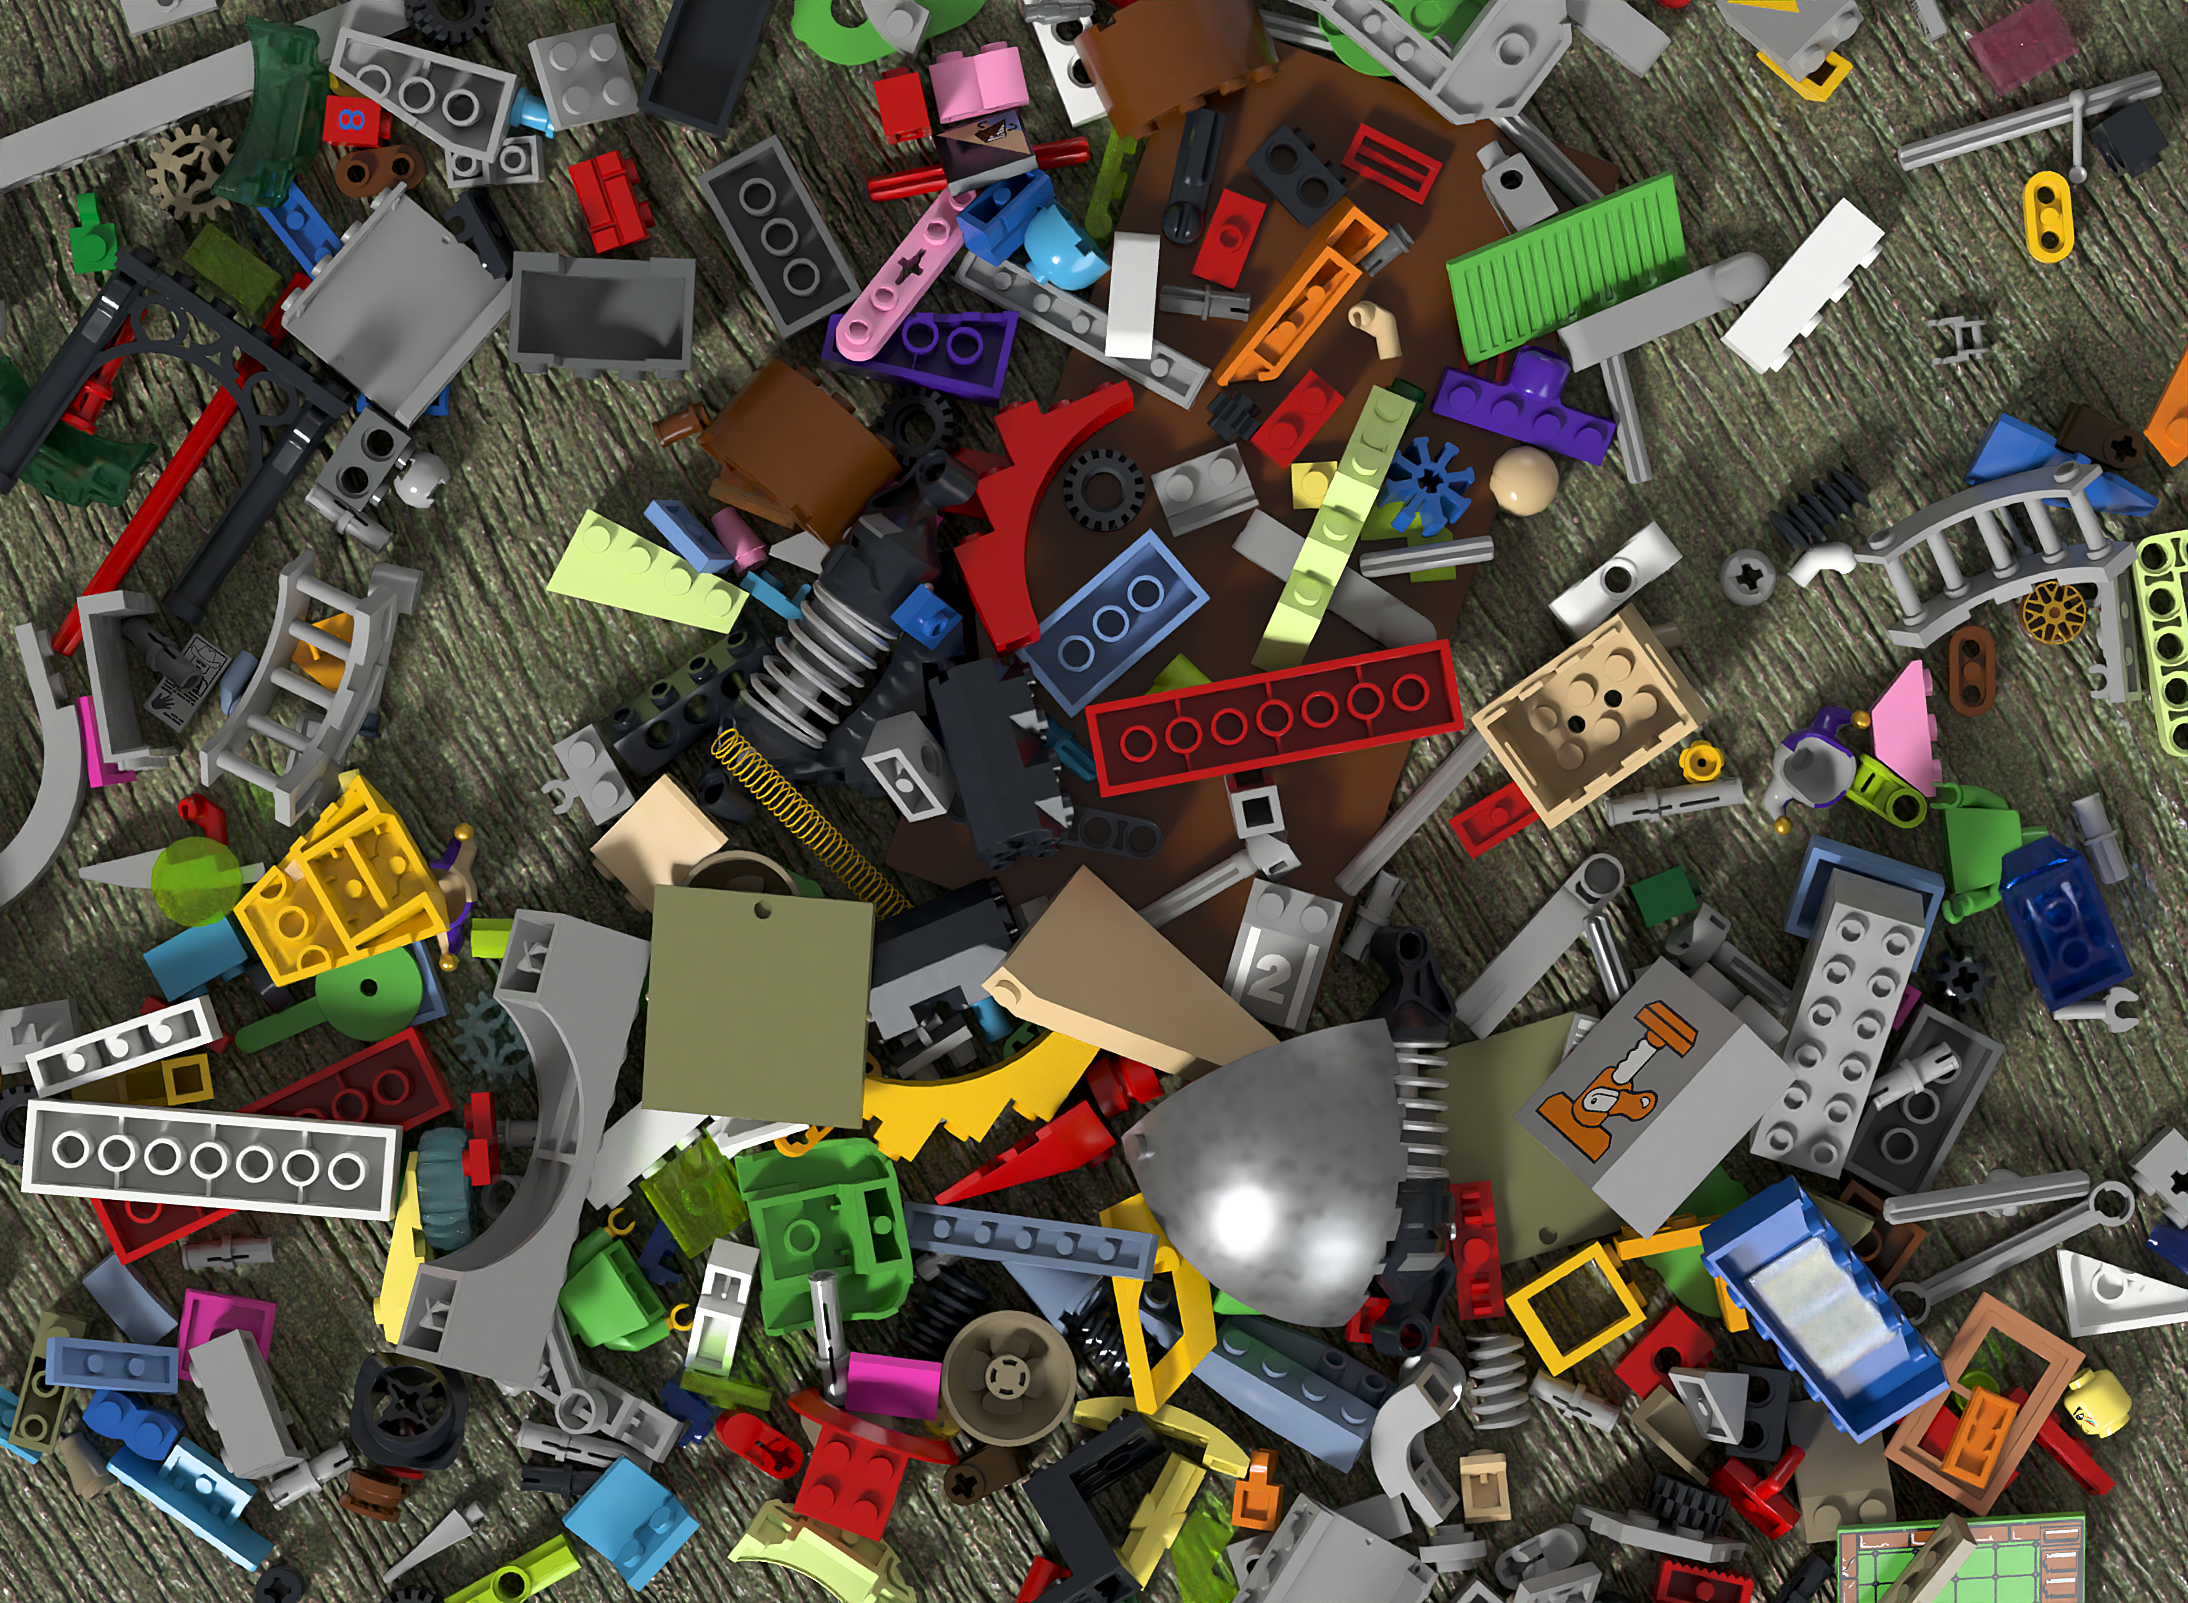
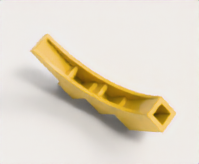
(1034, 1077)

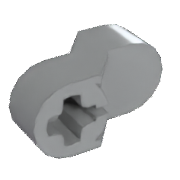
(1560, 1546)

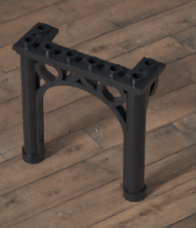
(266, 478)

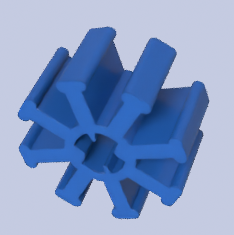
(1445, 487)

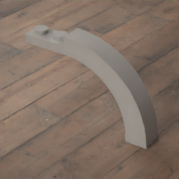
(63, 773)

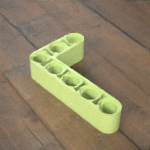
(2172, 622)

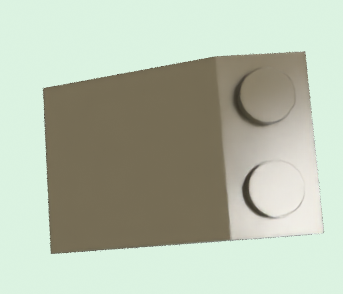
(1838, 1477)

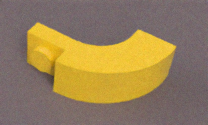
(153, 1084)

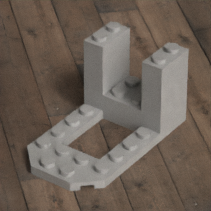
(1486, 72)

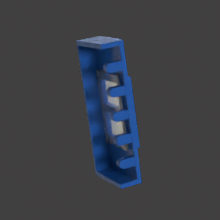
(1822, 1309)

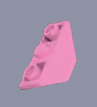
(1903, 729)

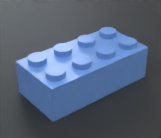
(1112, 623)

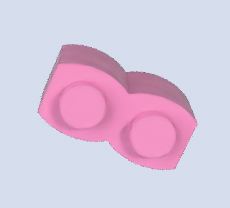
(978, 83)

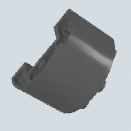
(602, 315)

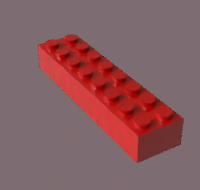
(1274, 718)
(380, 1085)

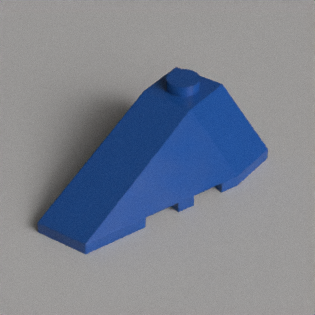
(2018, 447)

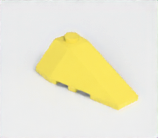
(405, 1253)

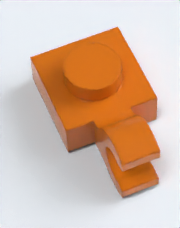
(1257, 1499)

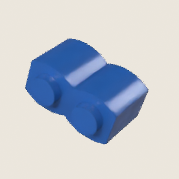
(145, 1429)

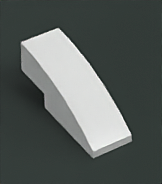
(722, 1307)

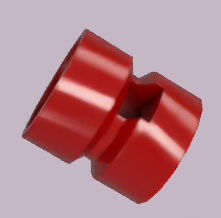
(1120, 1082)

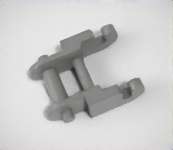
(1958, 323)

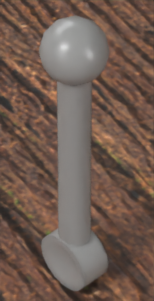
(2077, 172)
(2022, 549)

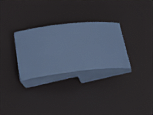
(129, 1301)

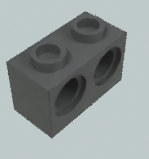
(359, 451)

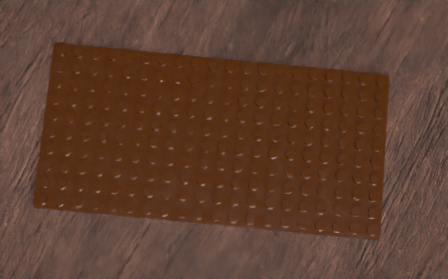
(1327, 801)

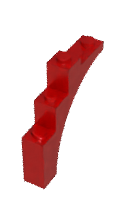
(1009, 498)

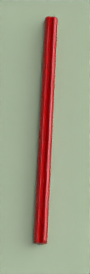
(172, 480)

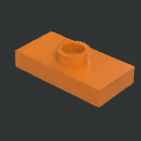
(1979, 1436)

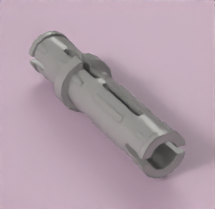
(1673, 800)
(825, 1290)
(577, 1446)

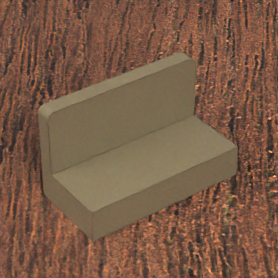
(1672, 1430)

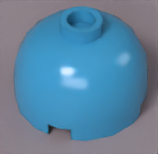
(1062, 250)

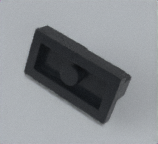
(486, 230)

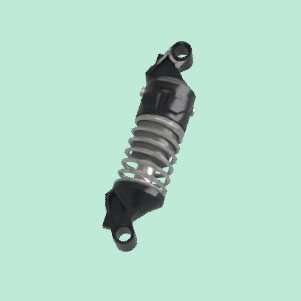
(841, 629)
(1419, 1259)

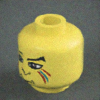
(2097, 1402)

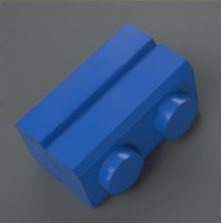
(1001, 214)

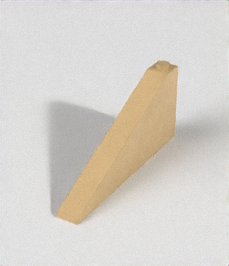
(1121, 985)

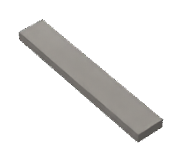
(1081, 327)

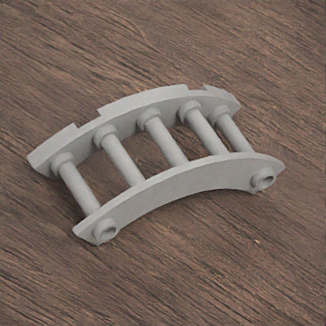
(2010, 577)
(345, 708)

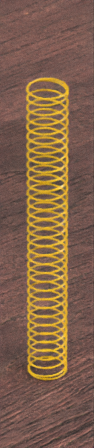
(810, 818)

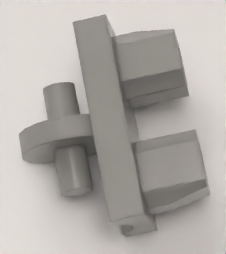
(931, 1042)

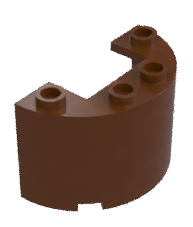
(1173, 55)
(801, 448)

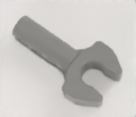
(2101, 1010)

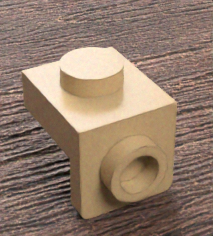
(1484, 1487)

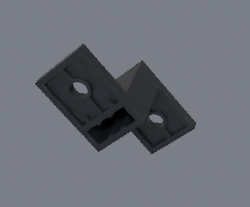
(1064, 1503)

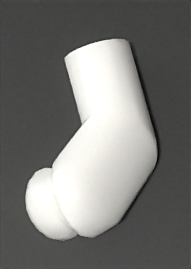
(1824, 556)

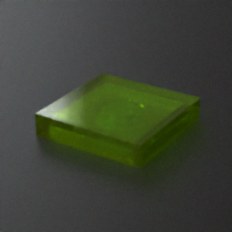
(697, 1197)

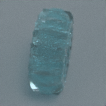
(445, 1194)

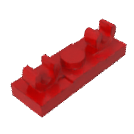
(1476, 1252)

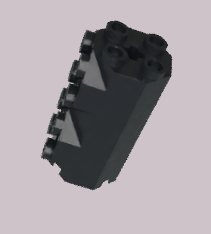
(1000, 761)
(937, 954)

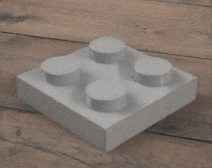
(584, 76)

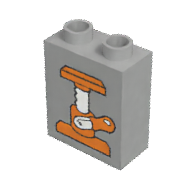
(1660, 1091)

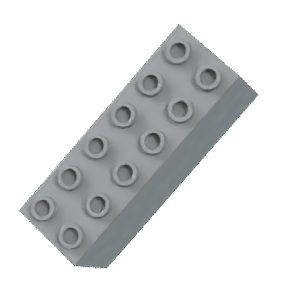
(1840, 1019)

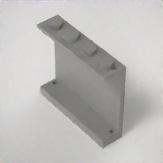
(398, 307)
(111, 678)
(1333, 1560)

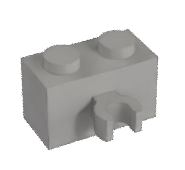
(593, 776)
(34, 1029)

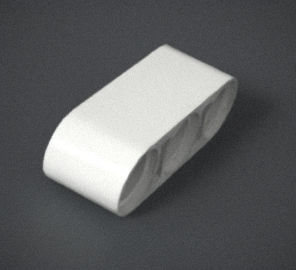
(1132, 295)

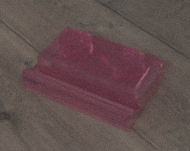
(2022, 46)

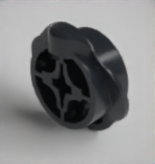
(381, 1440)

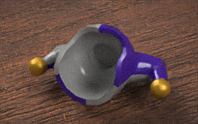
(1813, 765)

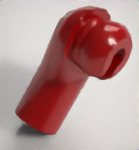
(206, 815)

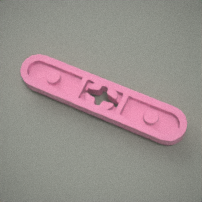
(888, 302)

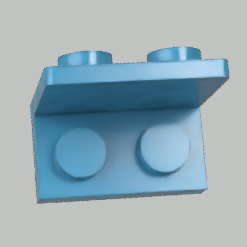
(632, 1521)

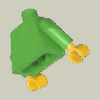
(610, 1297)

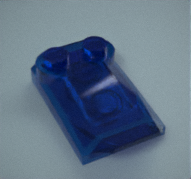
(2060, 922)

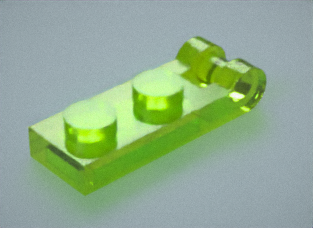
(1109, 184)

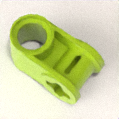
(1882, 792)

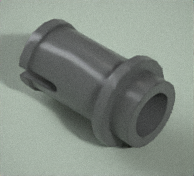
(1387, 249)

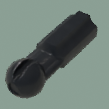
(1193, 177)

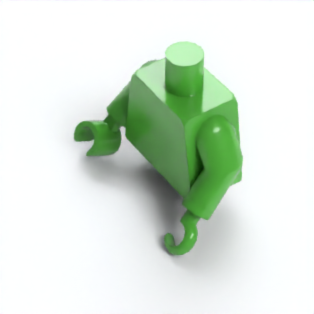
(1975, 836)

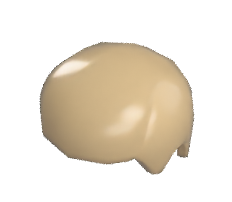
(1524, 481)

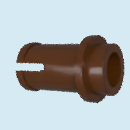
(681, 424)

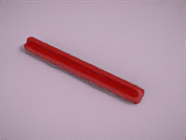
(932, 177)

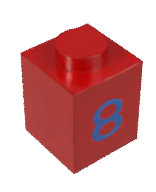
(356, 122)

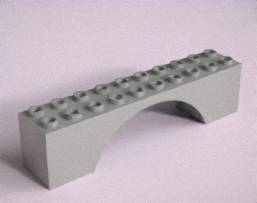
(574, 1002)

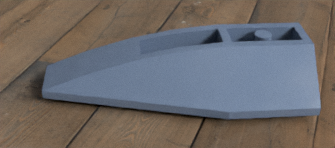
(1281, 1378)

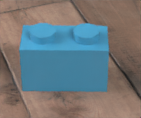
(199, 957)

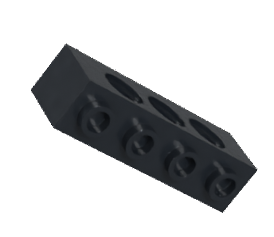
(669, 701)

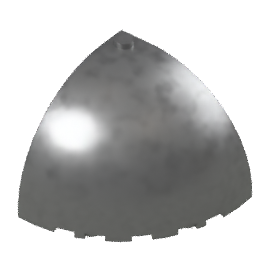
(1283, 1172)

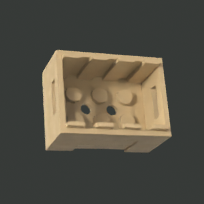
(1570, 768)

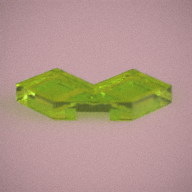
(1194, 1556)

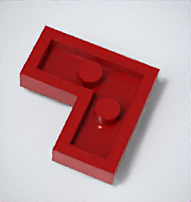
(482, 1157)

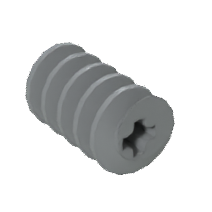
(1498, 1380)

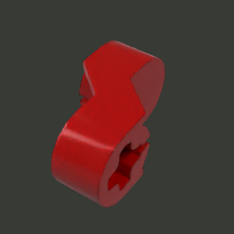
(776, 1455)

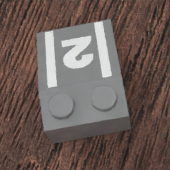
(1281, 953)

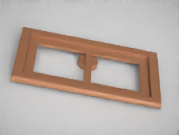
(2063, 1364)

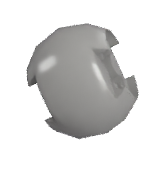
(422, 479)
(1755, 561)

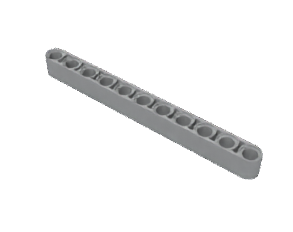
(173, 98)

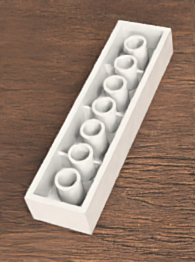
(212, 1158)

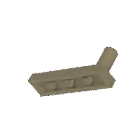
(1934, 1563)

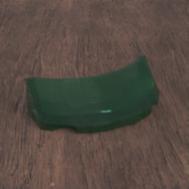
(283, 117)
(70, 462)

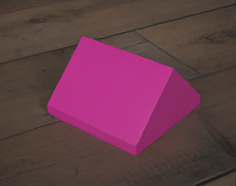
(893, 1386)

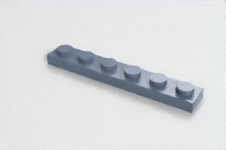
(1031, 1241)

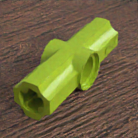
(537, 1568)

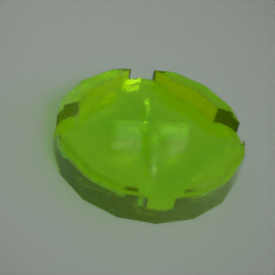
(197, 881)

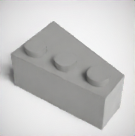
(244, 1407)

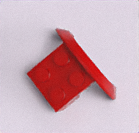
(858, 1466)

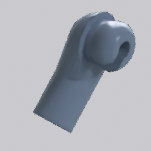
(234, 680)

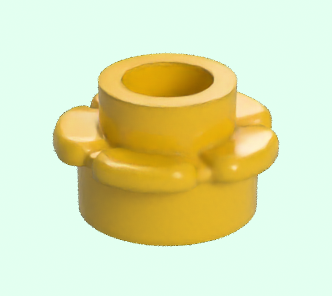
(1689, 758)

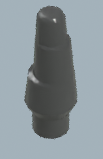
(1053, 12)

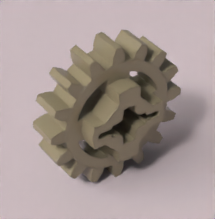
(187, 194)

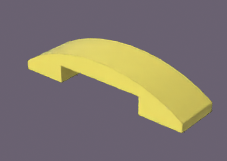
(1221, 1451)

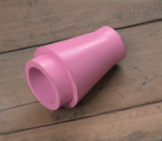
(739, 541)

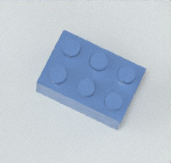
(1826, 854)

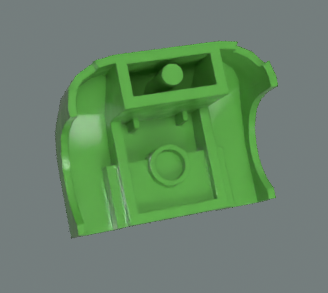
(826, 1212)

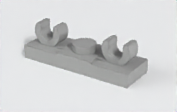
(2118, 640)

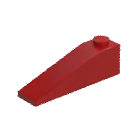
(1063, 1144)

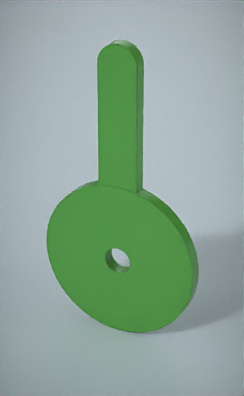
(346, 1005)

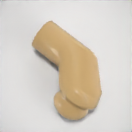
(1378, 323)

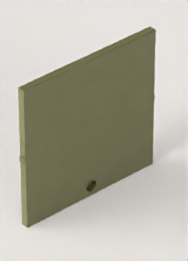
(758, 1006)
(1534, 1194)

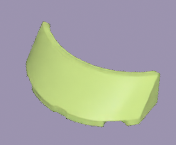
(839, 1560)

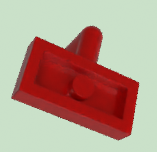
(1757, 1498)

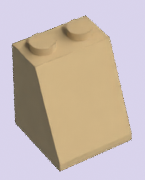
(658, 842)

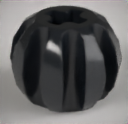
(1950, 971)

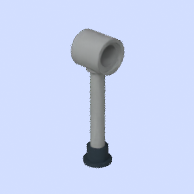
(408, 587)

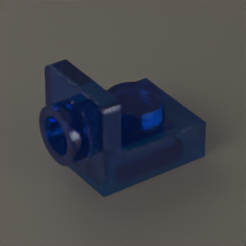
(659, 1244)
(688, 1404)

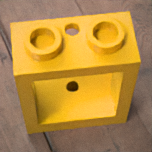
(1609, 1263)

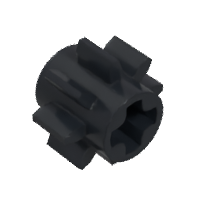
(1233, 416)

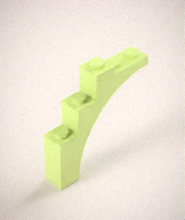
(1334, 531)

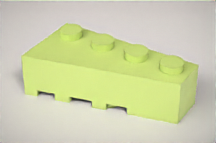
(637, 575)

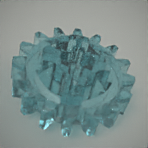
(485, 1029)

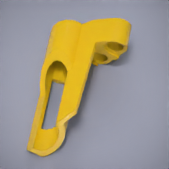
(1194, 1303)

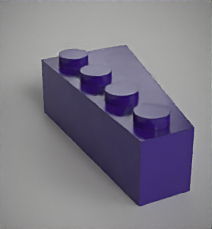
(948, 353)

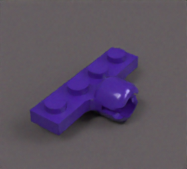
(1526, 406)

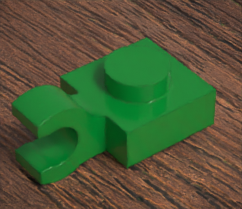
(94, 242)

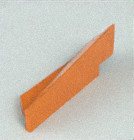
(1303, 297)

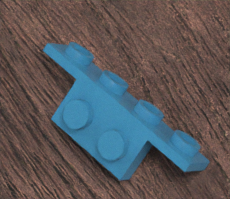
(199, 1495)

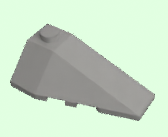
(441, 96)

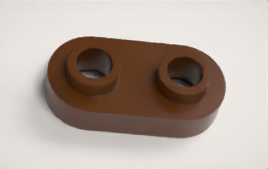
(380, 170)
(1973, 671)

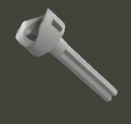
(1262, 852)
(1705, 941)

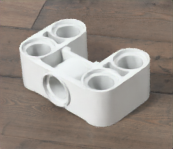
(1590, 601)

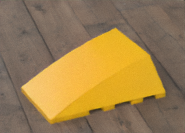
(343, 892)

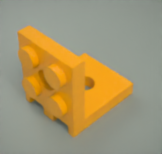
(1678, 1233)

